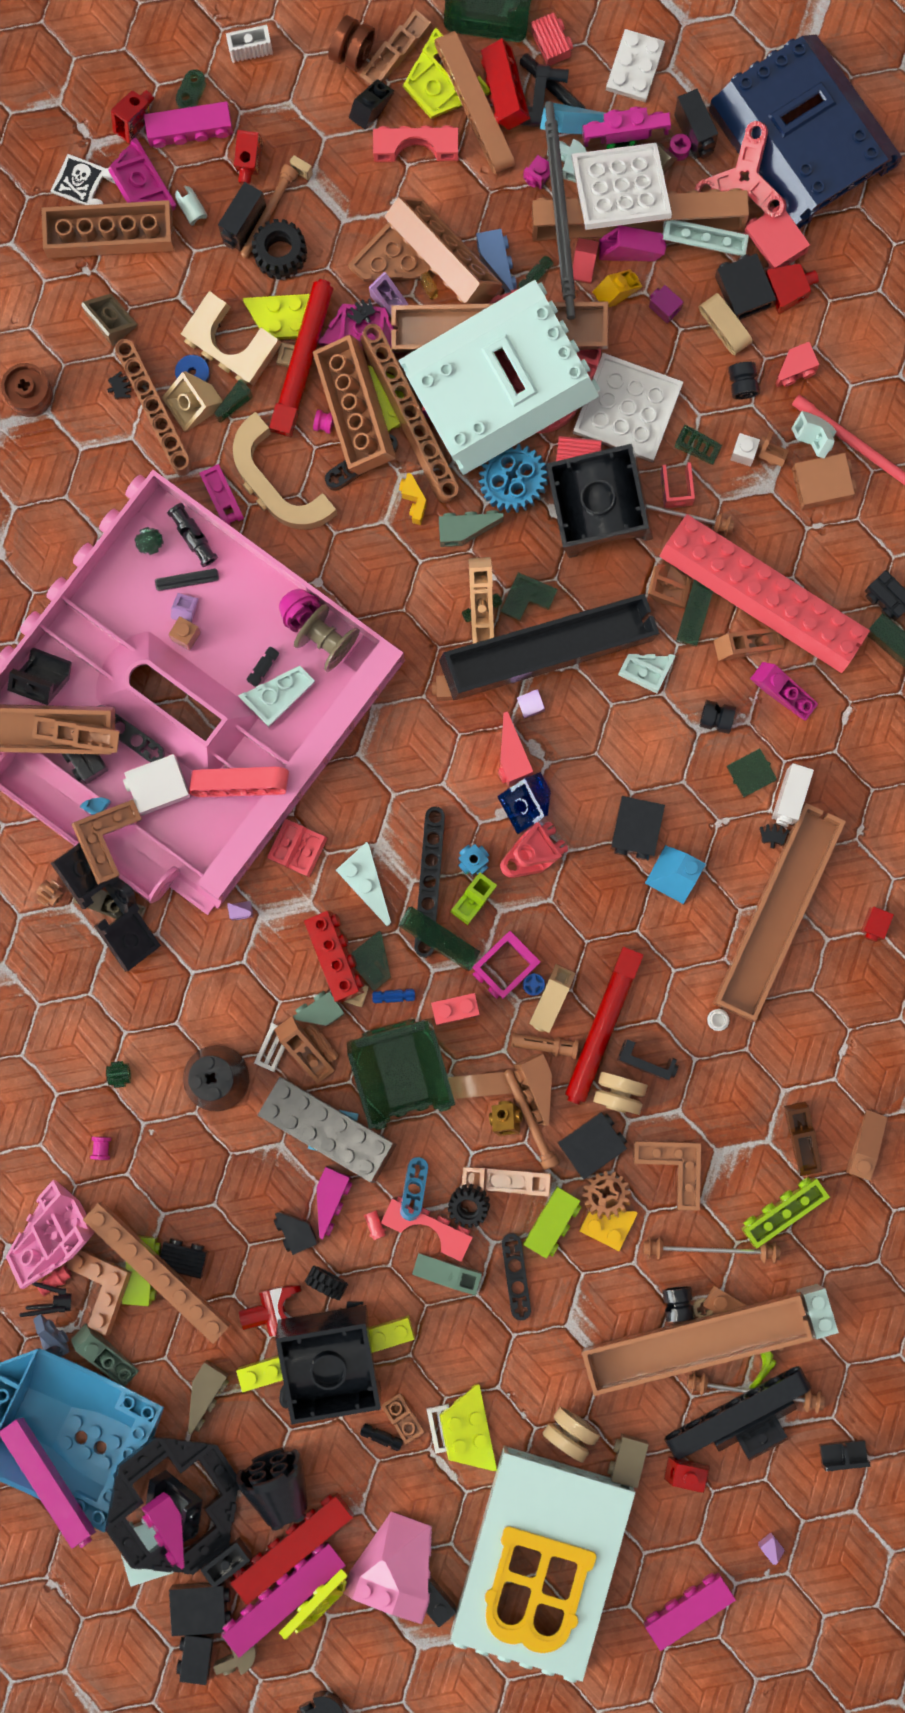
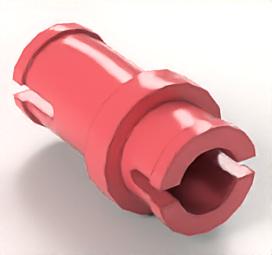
(57, 1278)

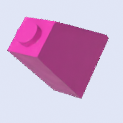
(631, 245)

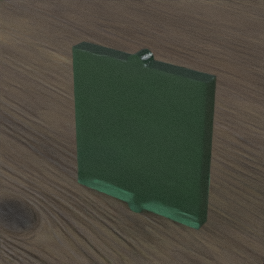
(751, 773)

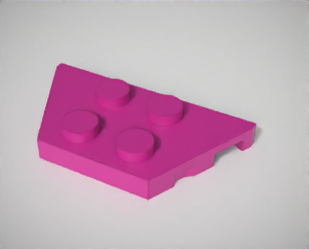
(137, 176)
(343, 325)

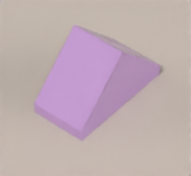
(386, 293)

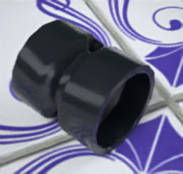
(744, 383)
(717, 716)
(678, 1303)

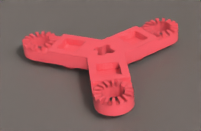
(749, 161)

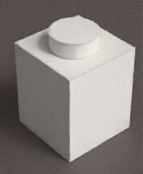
(745, 449)

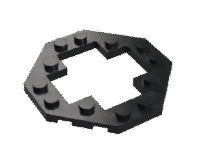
(126, 1500)

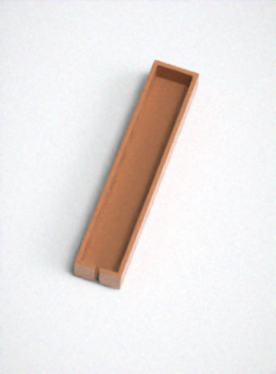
(713, 208)
(424, 323)
(18, 720)
(779, 913)
(697, 1343)

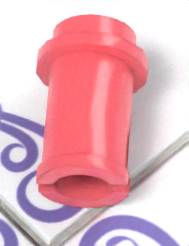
(374, 1225)

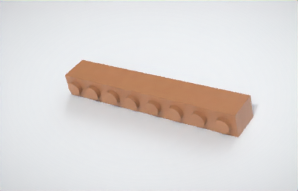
(156, 1272)

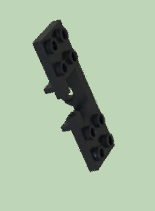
(128, 935)

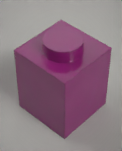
(665, 303)

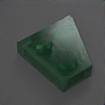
(372, 961)

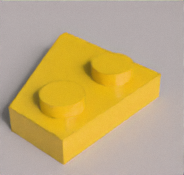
(609, 1232)

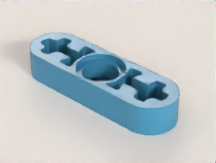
(407, 1195)

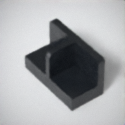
(844, 1455)

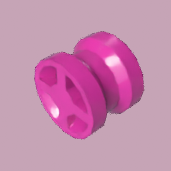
(679, 151)
(323, 422)

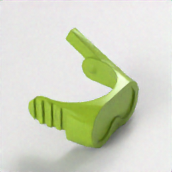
(767, 1365)

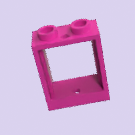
(528, 956)

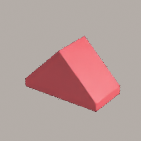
(584, 260)

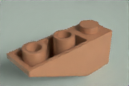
(536, 1081)

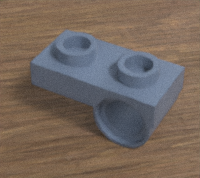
(50, 1337)

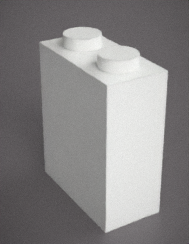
(156, 784)
(792, 795)

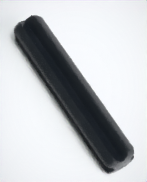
(187, 579)

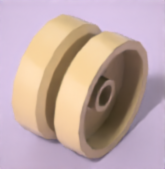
(619, 1095)
(569, 1436)

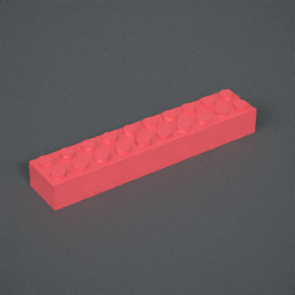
(764, 593)

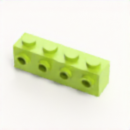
(785, 1212)

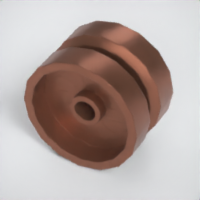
(351, 43)
(27, 390)

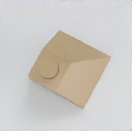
(191, 400)

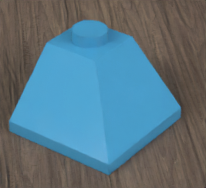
(675, 873)

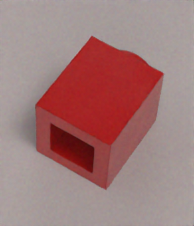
(876, 924)

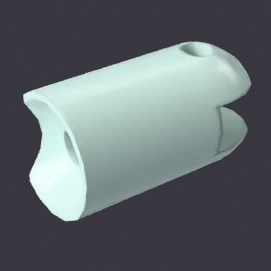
(191, 206)

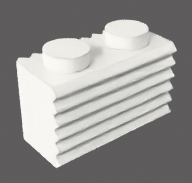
(249, 43)

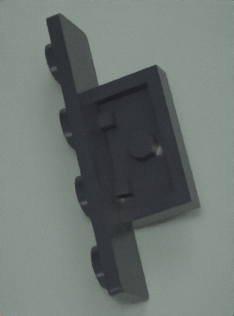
(760, 1434)

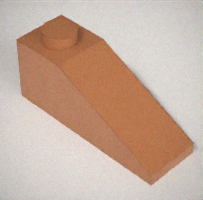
(747, 643)
(303, 1049)
(867, 1146)

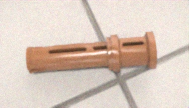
(555, 1046)

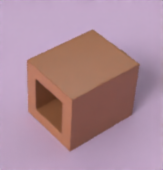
(184, 633)
(441, 689)

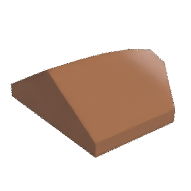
(669, 585)

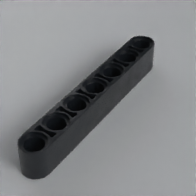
(430, 871)
(737, 1412)

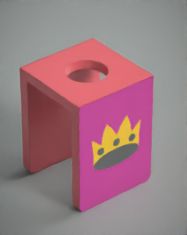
(678, 501)

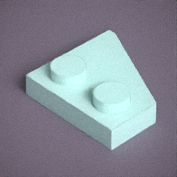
(646, 670)

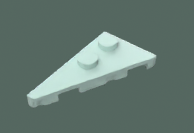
(362, 877)

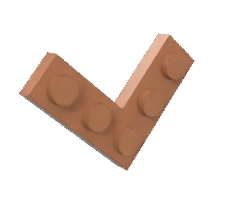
(91, 832)
(687, 1158)
(113, 1281)

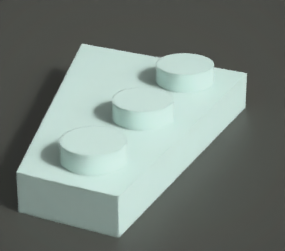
(276, 696)

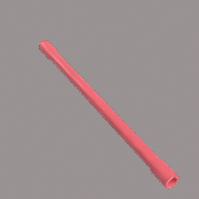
(804, 405)

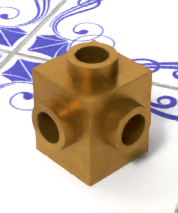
(505, 1118)

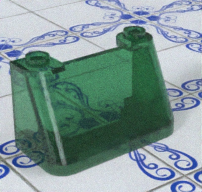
(489, 18)

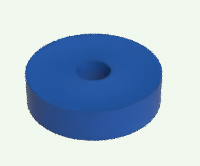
(193, 362)

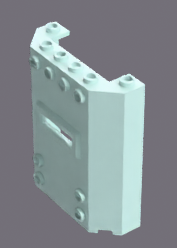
(470, 392)

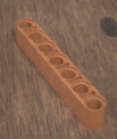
(474, 102)
(147, 399)

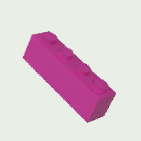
(188, 124)
(688, 1611)

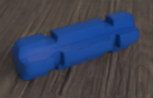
(393, 996)

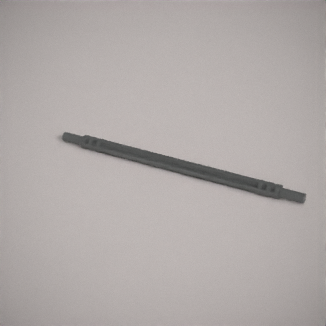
(560, 211)

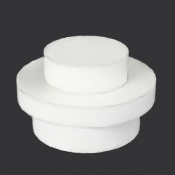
(718, 1019)

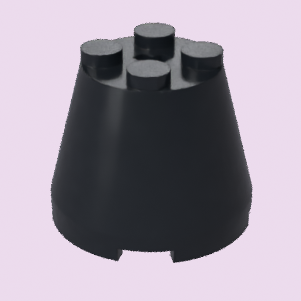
(230, 1073)
(276, 1487)

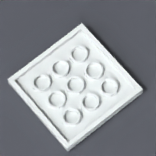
(621, 186)
(630, 407)

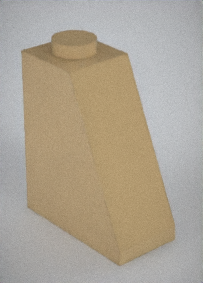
(552, 999)

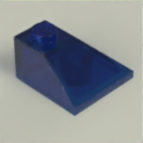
(526, 802)

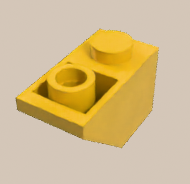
(617, 287)

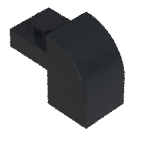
(323, 1703)

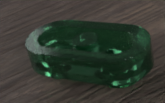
(191, 89)

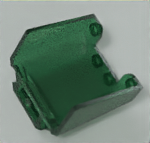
(399, 1071)

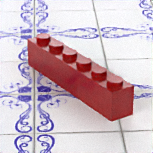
(292, 1548)

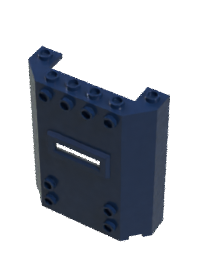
(822, 149)

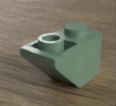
(321, 1012)

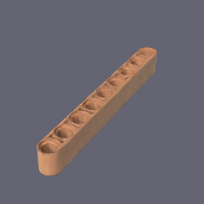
(410, 403)

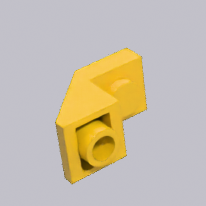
(412, 492)

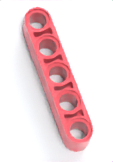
(239, 782)

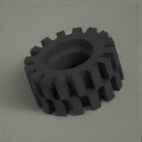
(469, 1194)
(326, 1283)

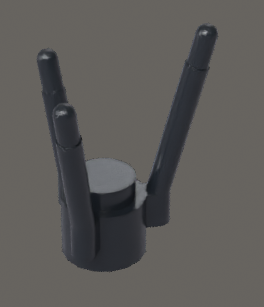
(61, 1302)

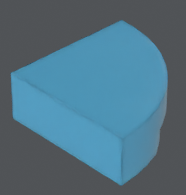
(95, 805)

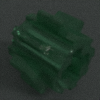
(149, 540)
(118, 1074)

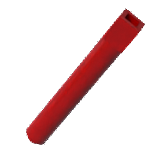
(286, 410)
(603, 1025)

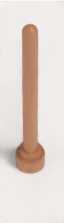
(288, 175)
(548, 1159)

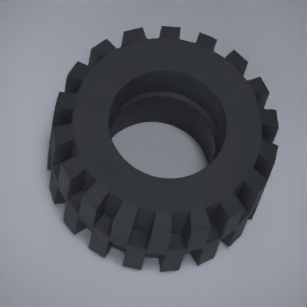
(275, 233)

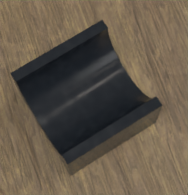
(599, 498)
(328, 1365)

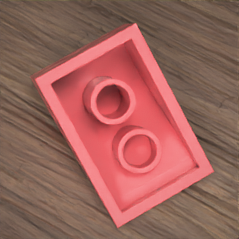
(514, 761)

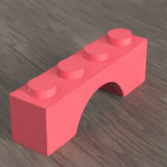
(391, 141)
(453, 1240)

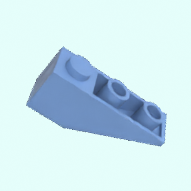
(493, 255)

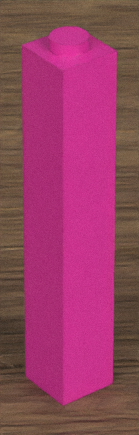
(47, 1483)

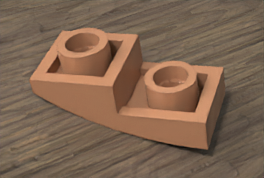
(403, 1419)

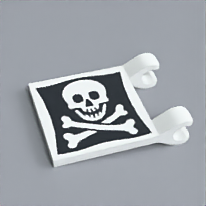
(80, 180)

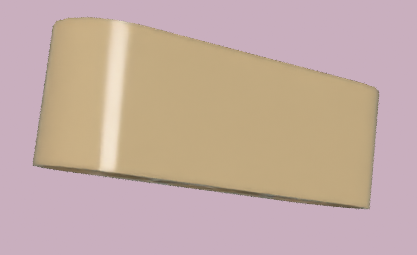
(725, 324)

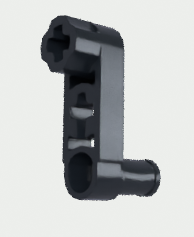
(543, 75)

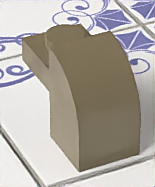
(227, 1664)

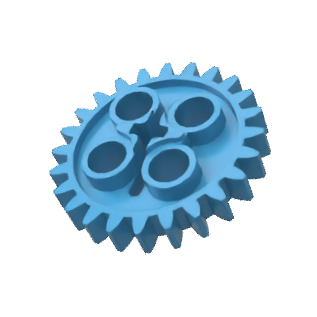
(531, 484)

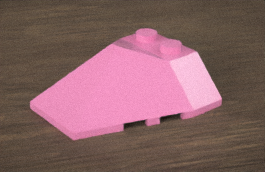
(50, 1237)
(394, 1569)

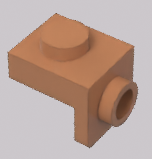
(772, 453)

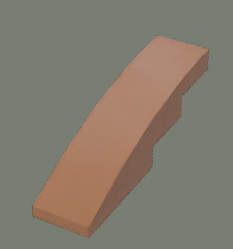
(397, 48)
(76, 734)

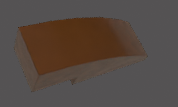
(803, 1138)

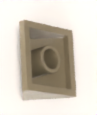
(109, 317)

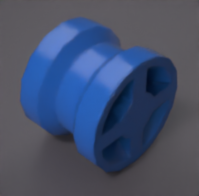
(533, 984)

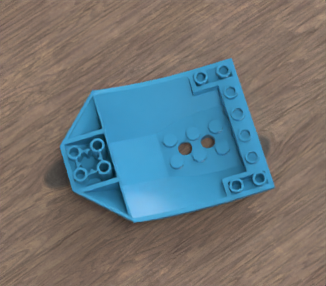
(59, 1402)

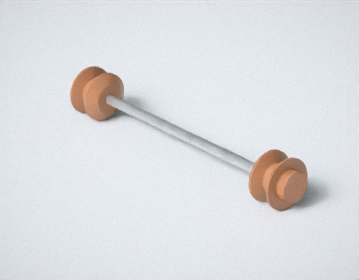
(720, 523)
(657, 1248)
(701, 1383)

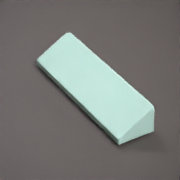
(705, 237)

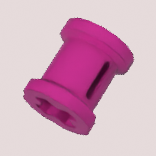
(100, 1148)

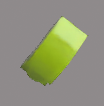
(473, 898)

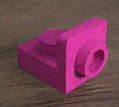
(537, 173)

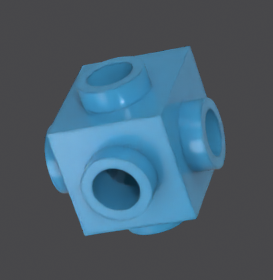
(473, 868)

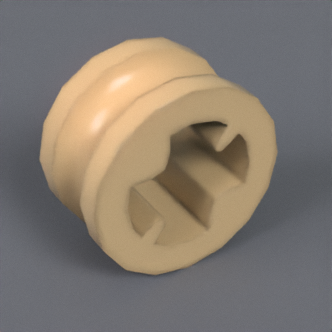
(697, 1304)

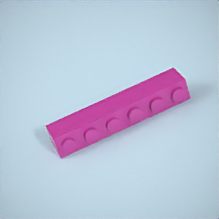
(282, 1599)

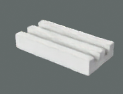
(266, 1064)
(437, 1409)

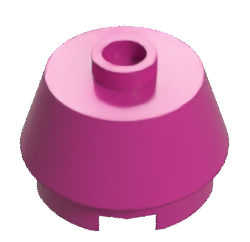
(297, 608)

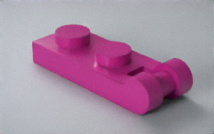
(221, 494)

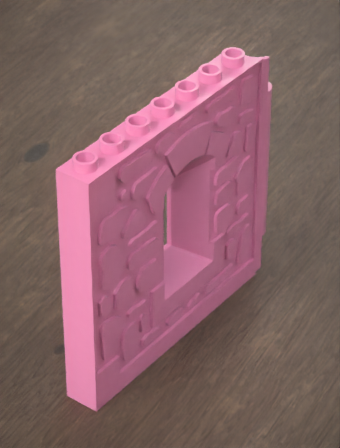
(116, 620)

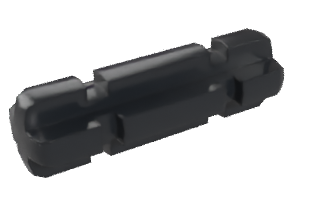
(262, 666)
(381, 1437)

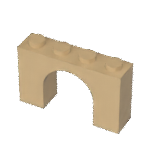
(202, 330)

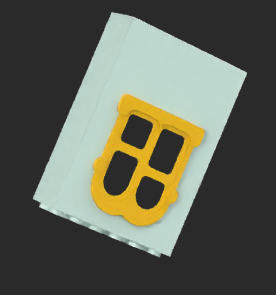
(560, 1515)

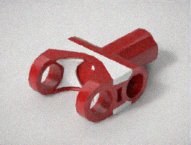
(270, 1310)

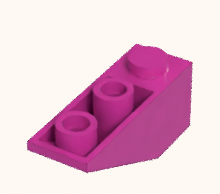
(784, 690)
(329, 1194)
(167, 1523)

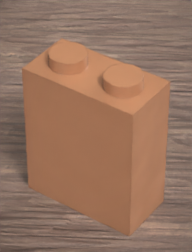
(824, 481)

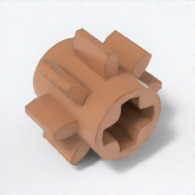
(49, 893)

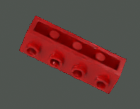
(504, 84)
(334, 956)

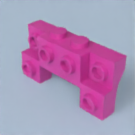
(626, 126)

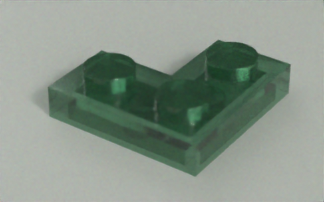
(525, 591)

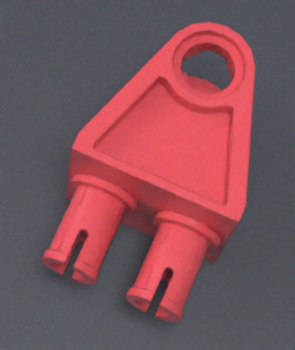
(533, 852)

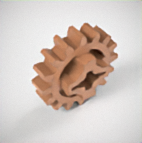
(616, 1198)

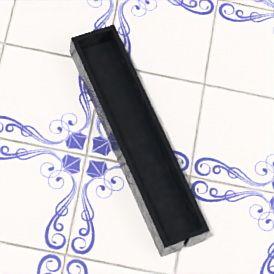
(548, 647)

